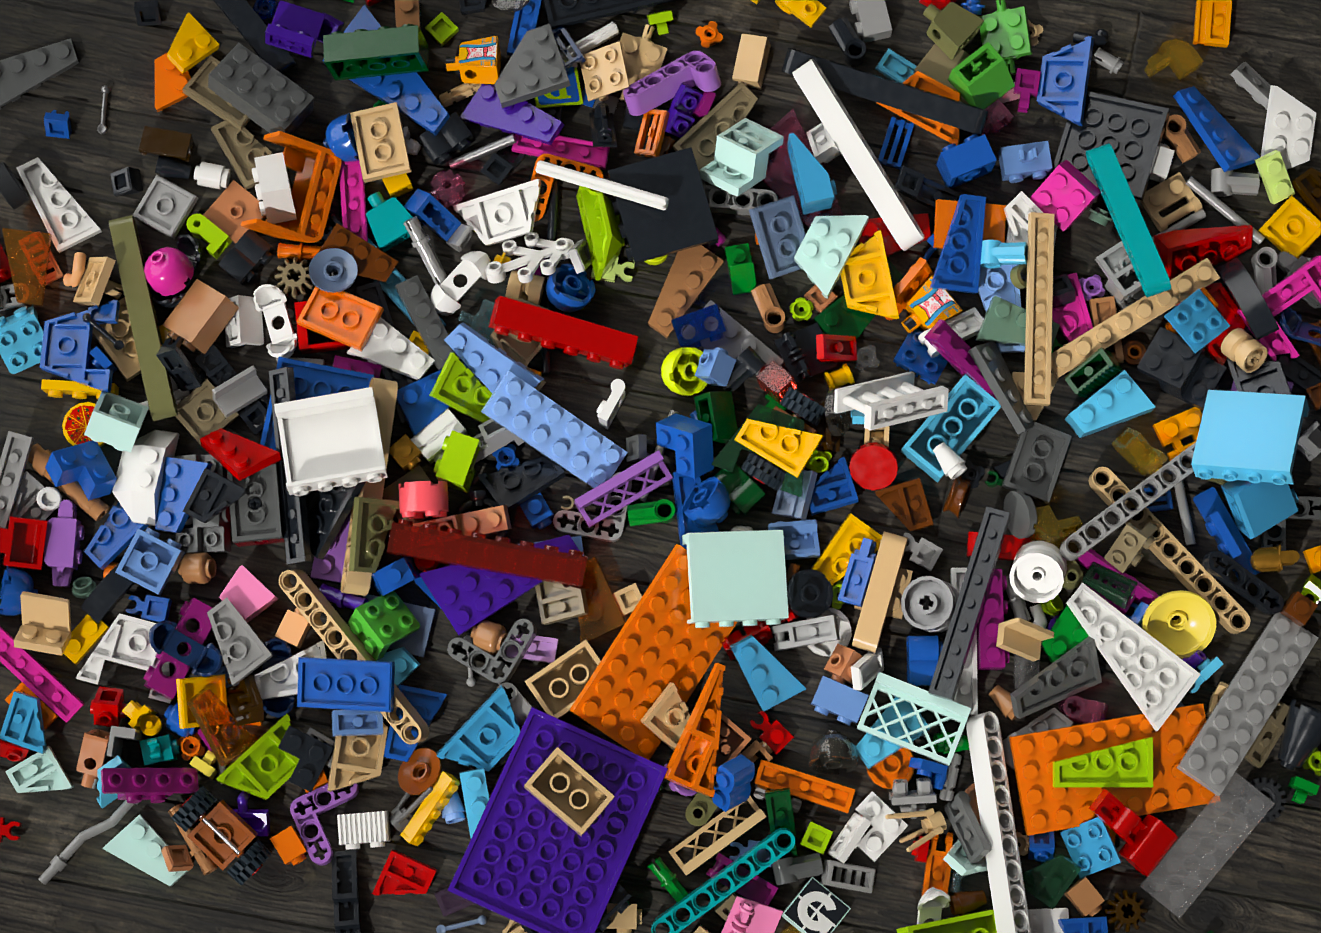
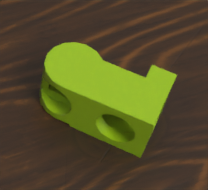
(204, 229)

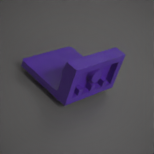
(294, 29)

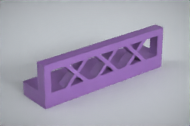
(618, 481)

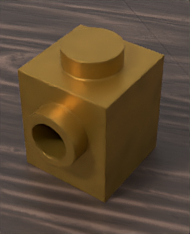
(406, 453)

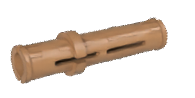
(205, 863)

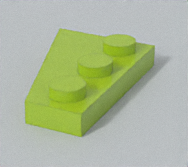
(461, 389)

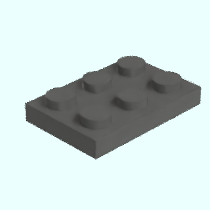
(1037, 462)

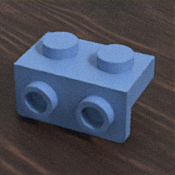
(799, 538)

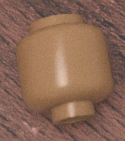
(197, 568)
(488, 636)

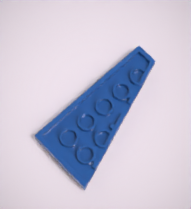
(406, 89)

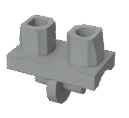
(915, 798)

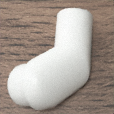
(1038, 616)

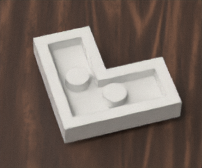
(883, 830)

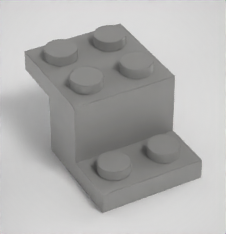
(1121, 276)

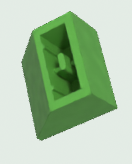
(982, 77)

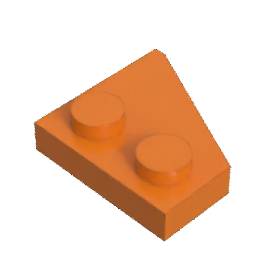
(168, 83)

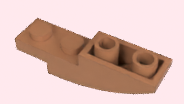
(480, 521)

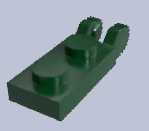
(781, 814)

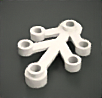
(556, 250)

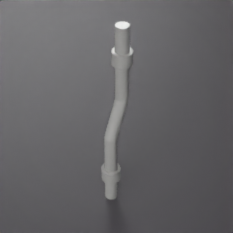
(59, 862)

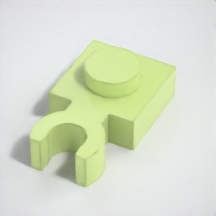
(616, 270)

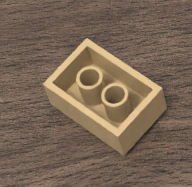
(563, 680)
(569, 791)

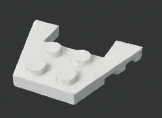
(124, 644)

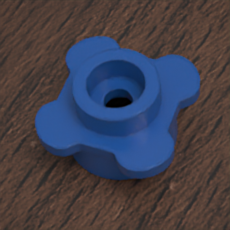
(973, 6)
(510, 452)

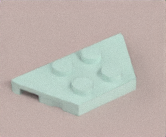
(829, 248)

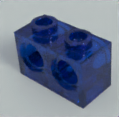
(698, 321)

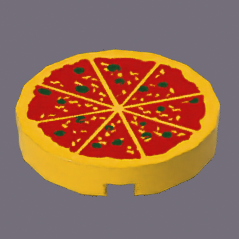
(76, 422)

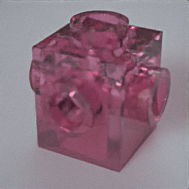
(451, 195)

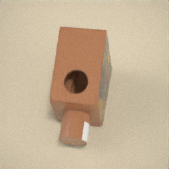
(93, 747)

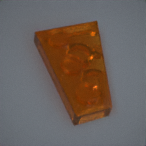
(219, 727)

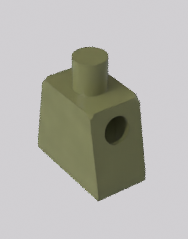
(952, 27)

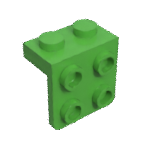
(382, 623)

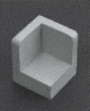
(1310, 442)

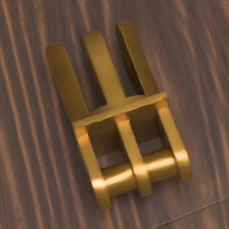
(1273, 559)

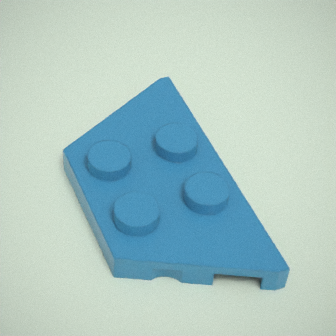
(485, 734)

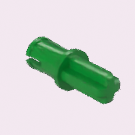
(668, 879)

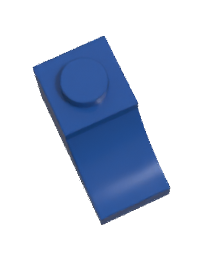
(432, 214)

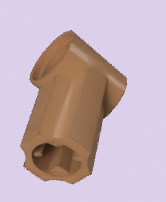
(1182, 140)
(768, 306)

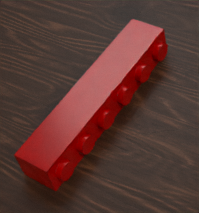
(563, 331)

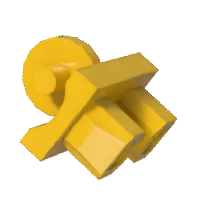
(143, 718)

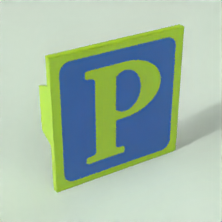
(563, 97)

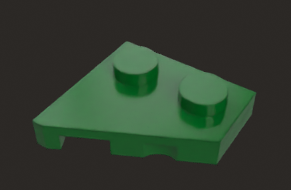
(1067, 634)

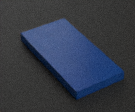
(346, 684)

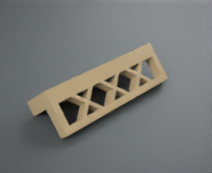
(721, 843)

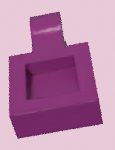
(1026, 85)

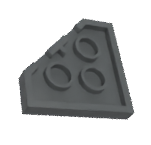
(532, 69)

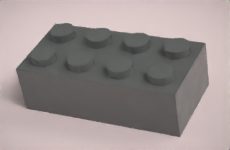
(260, 91)

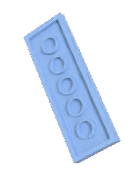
(553, 431)

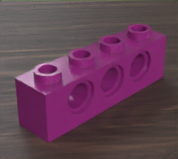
(154, 676)

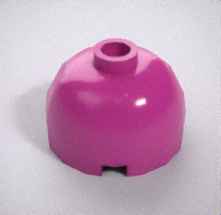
(168, 271)

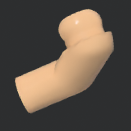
(77, 270)

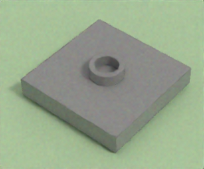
(165, 206)

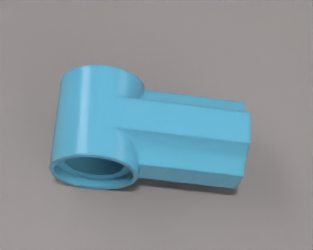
(997, 253)

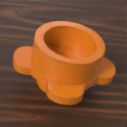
(715, 37)
(185, 742)

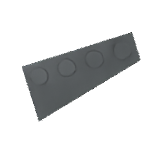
(34, 67)

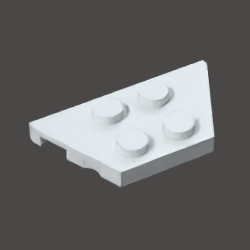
(1288, 128)
(502, 213)

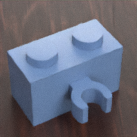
(1025, 161)

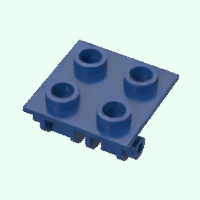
(915, 357)

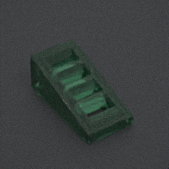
(1115, 595)

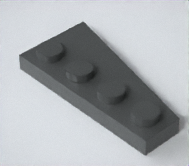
(998, 377)
(1061, 679)

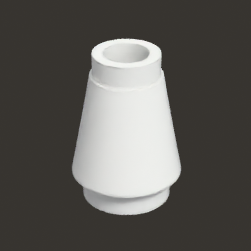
(949, 461)

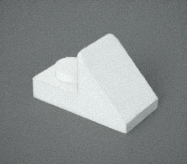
(822, 144)

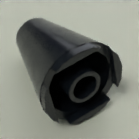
(1300, 735)

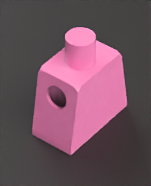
(247, 594)

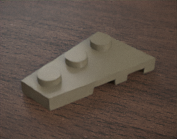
(240, 150)

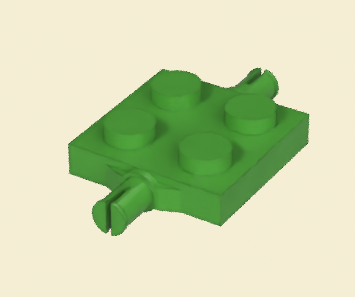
(1007, 33)

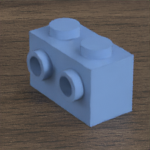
(839, 700)

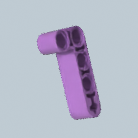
(662, 85)

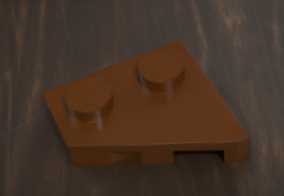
(908, 504)

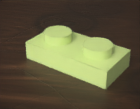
(1275, 176)

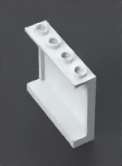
(331, 441)

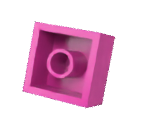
(1065, 195)

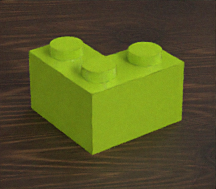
(458, 461)

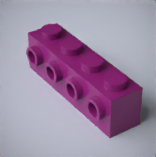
(988, 655)

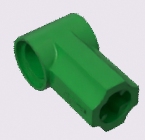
(648, 513)

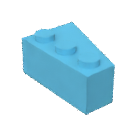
(1111, 405)

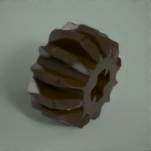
(1134, 908)

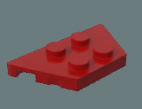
(1228, 310)

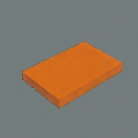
(993, 221)
(340, 317)

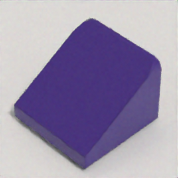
(329, 25)

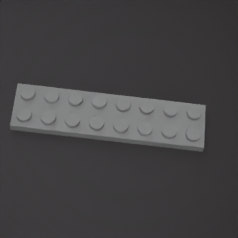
(1247, 703)

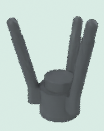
(402, 817)

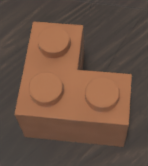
(731, 741)

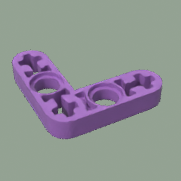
(311, 818)

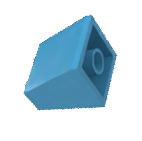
(1259, 505)

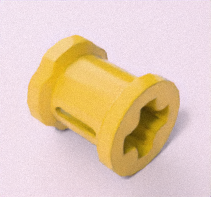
(839, 377)

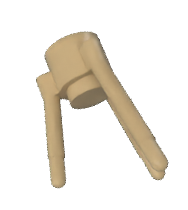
(933, 823)

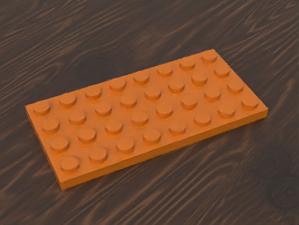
(648, 655)
(1066, 807)

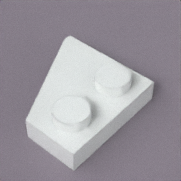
(1017, 216)

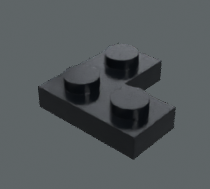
(312, 756)

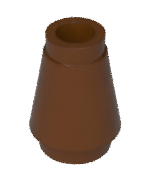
(966, 901)

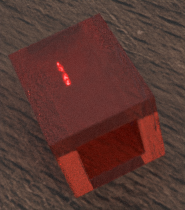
(775, 380)

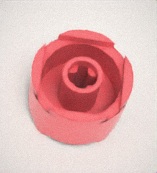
(423, 498)

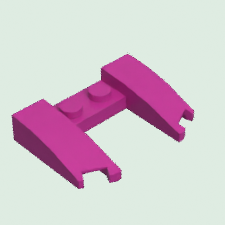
(1284, 294)

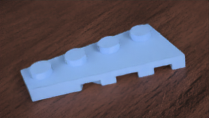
(998, 283)

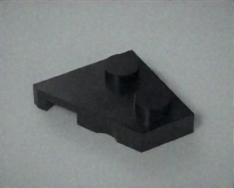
(212, 496)

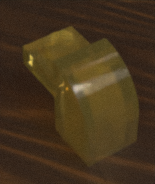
(1178, 55)
(1138, 452)
(1051, 530)

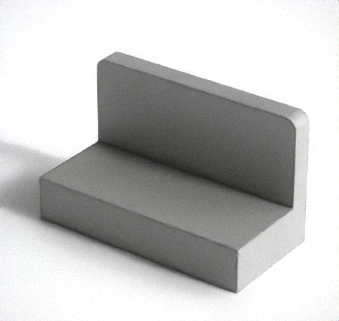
(238, 391)
(116, 738)

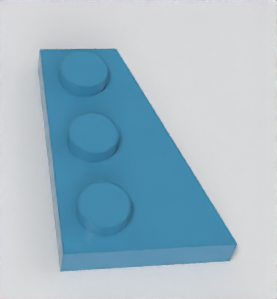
(764, 673)

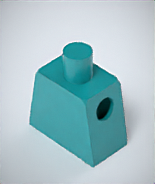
(387, 221)

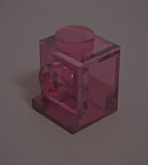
(996, 118)

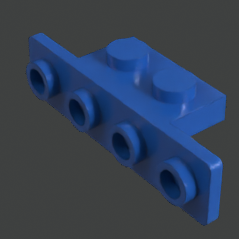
(1223, 529)

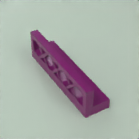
(956, 352)

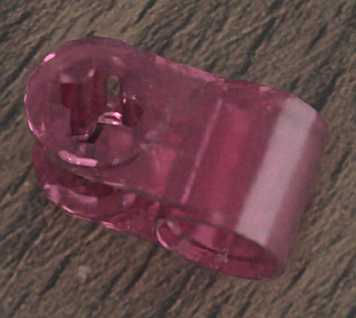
(1086, 710)

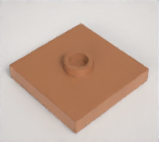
(232, 208)

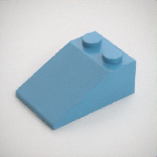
(811, 179)

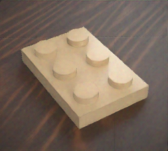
(380, 142)

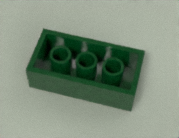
(376, 52)

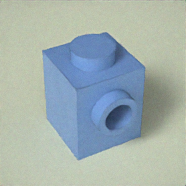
(715, 367)

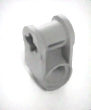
(519, 704)

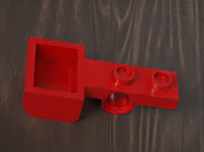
(23, 542)
(1144, 841)

